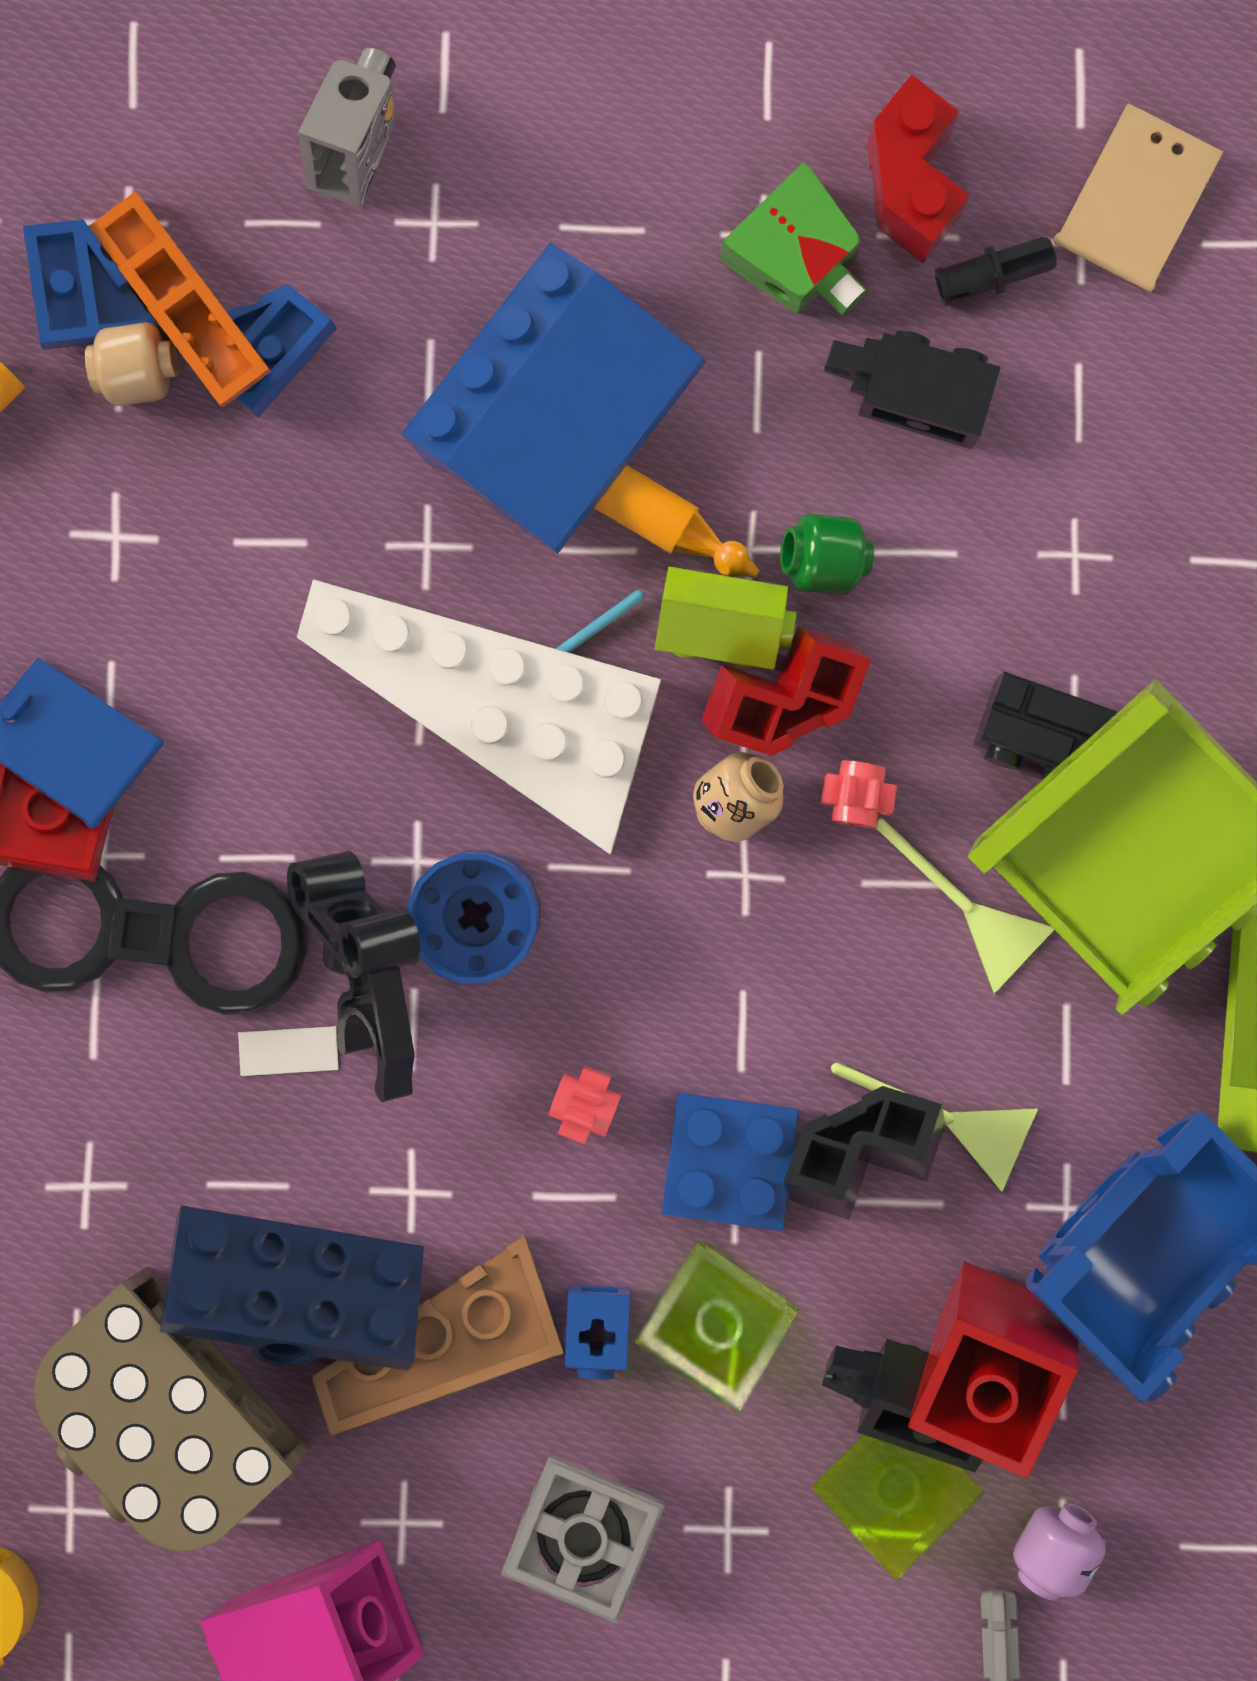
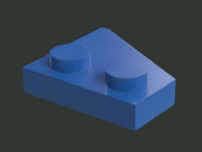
(76, 285)

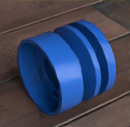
(469, 951)

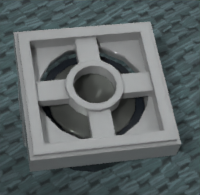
(583, 1533)

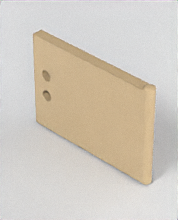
(1138, 197)

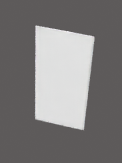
(288, 1051)

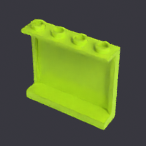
(1136, 846)

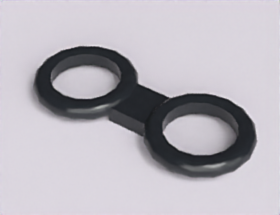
(160, 936)

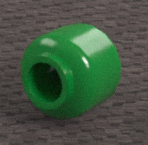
(826, 554)

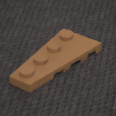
(465, 1336)

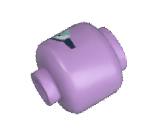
(1059, 1551)

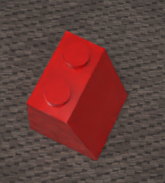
(995, 1372)

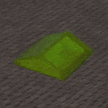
(716, 1326)
(896, 1500)

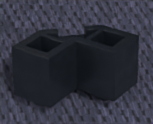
(881, 1130)

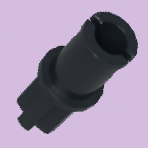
(995, 270)

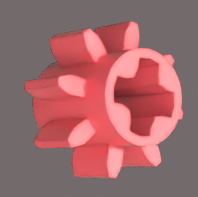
(858, 794)
(584, 1105)

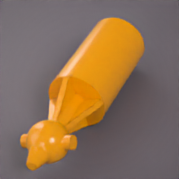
(670, 522)

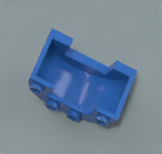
(1153, 1253)

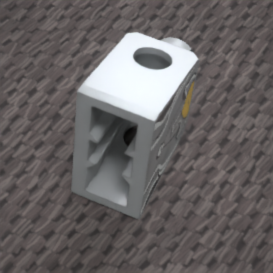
(349, 127)

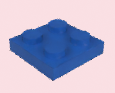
(729, 1161)

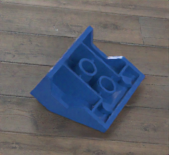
(553, 397)

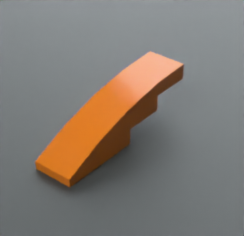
(179, 299)

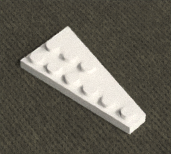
(524, 711)

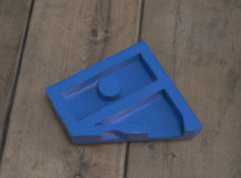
(285, 335)

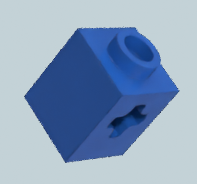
(592, 1303)

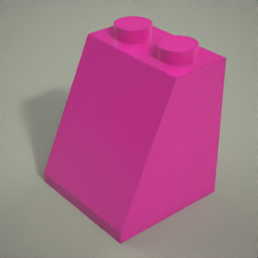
(318, 1624)

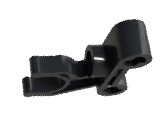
(370, 950)

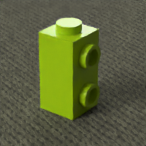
(724, 618)

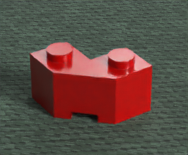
(913, 198)
(812, 691)

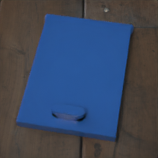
(71, 743)

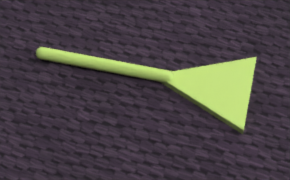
(1000, 937)
(989, 1136)

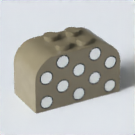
(161, 1421)

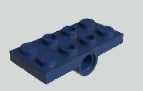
(292, 1290)

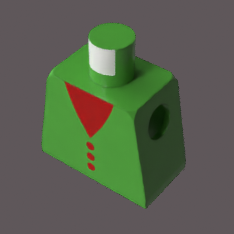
(797, 246)

